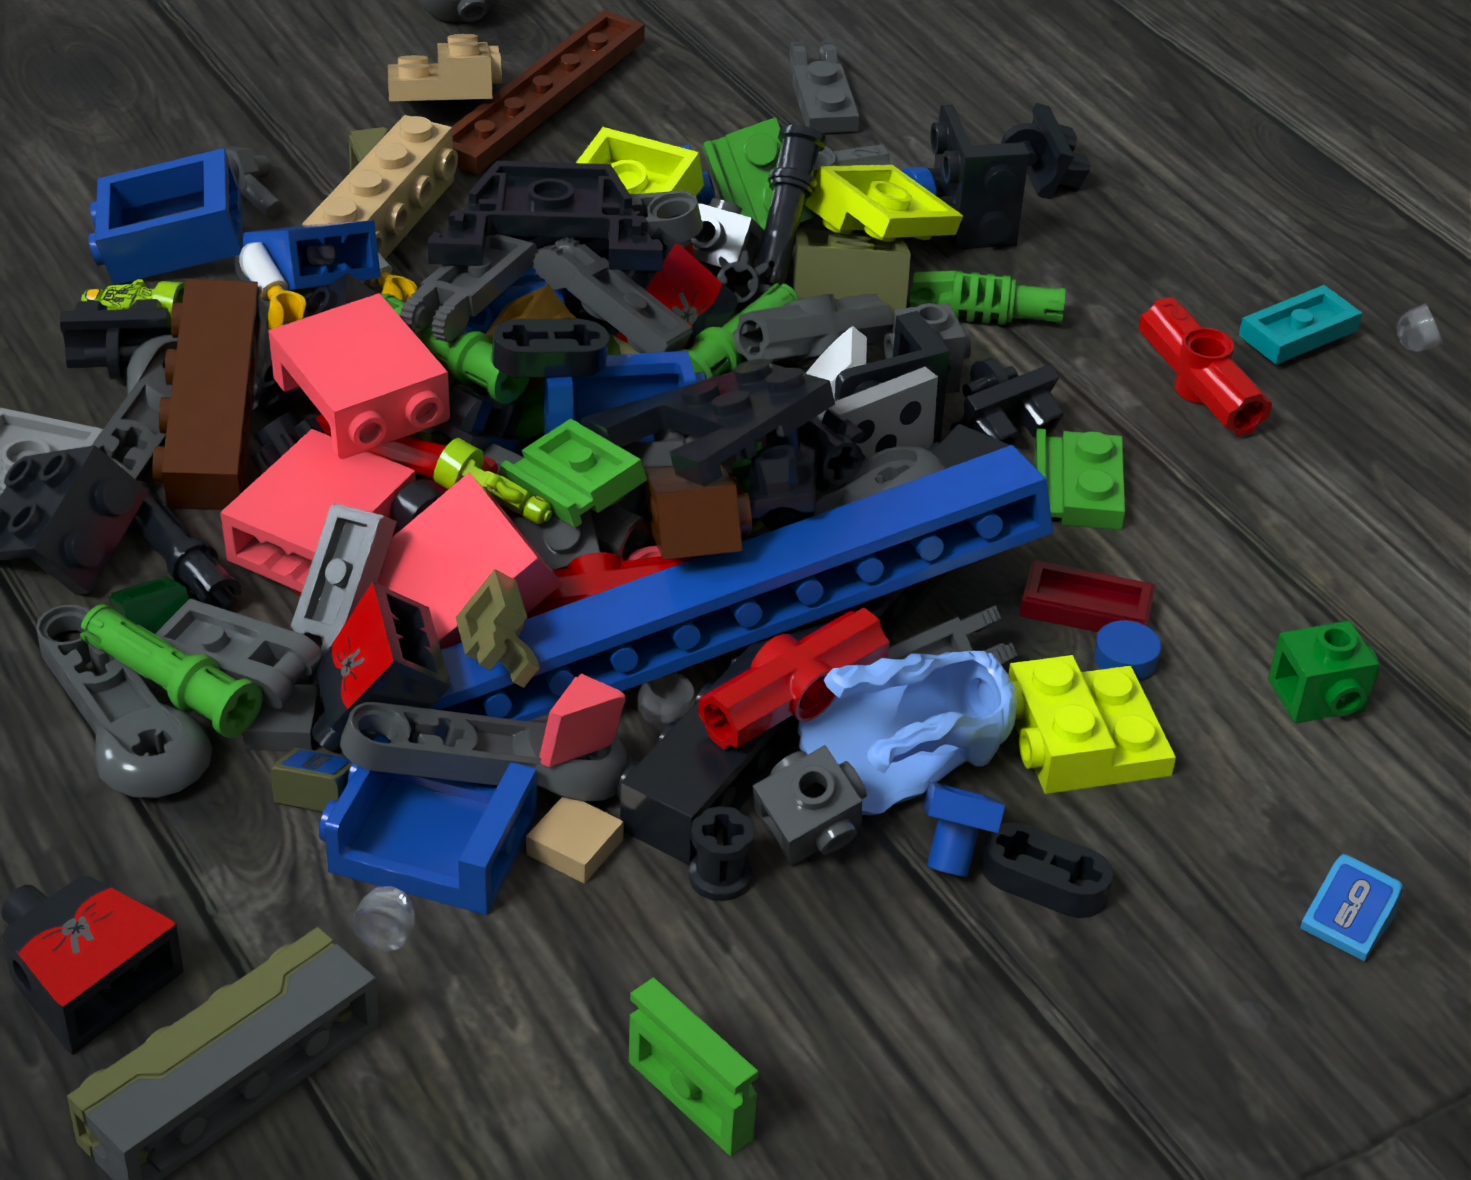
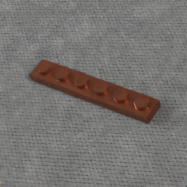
(543, 89)

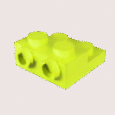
(646, 163)
(879, 202)
(1086, 726)

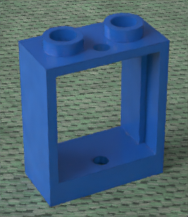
(174, 239)

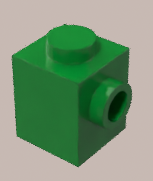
(1323, 671)

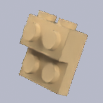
(462, 72)

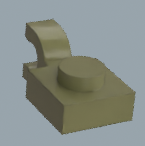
(492, 625)

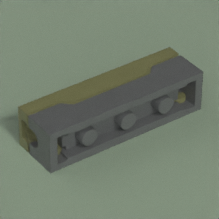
(224, 1060)

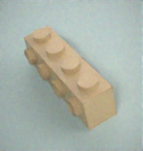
(394, 182)

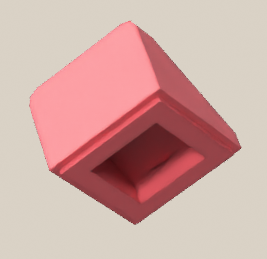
(581, 721)

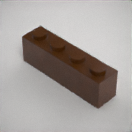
(210, 394)
(695, 517)

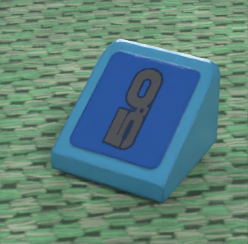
(1353, 907)

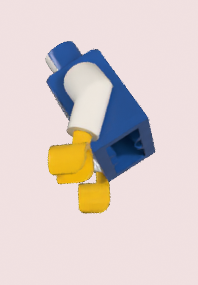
(312, 258)

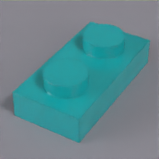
(1300, 324)

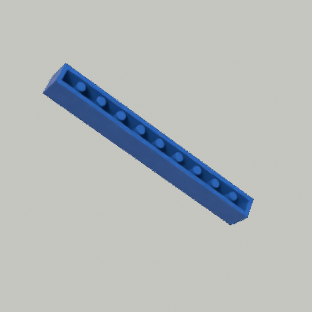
(767, 587)

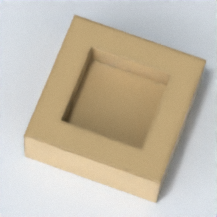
(574, 838)

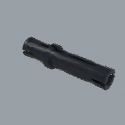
(185, 555)

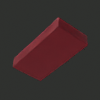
(1083, 597)

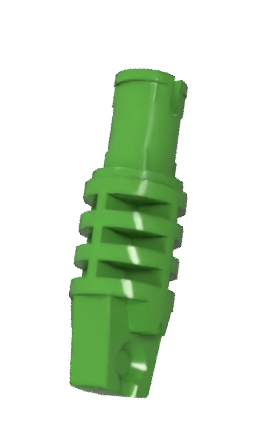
(987, 297)

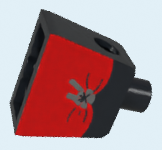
(685, 289)
(380, 656)
(86, 956)

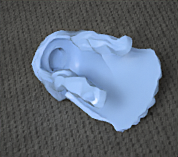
(913, 720)

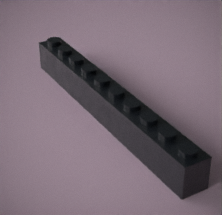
(693, 773)

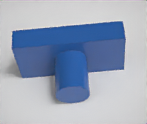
(958, 823)

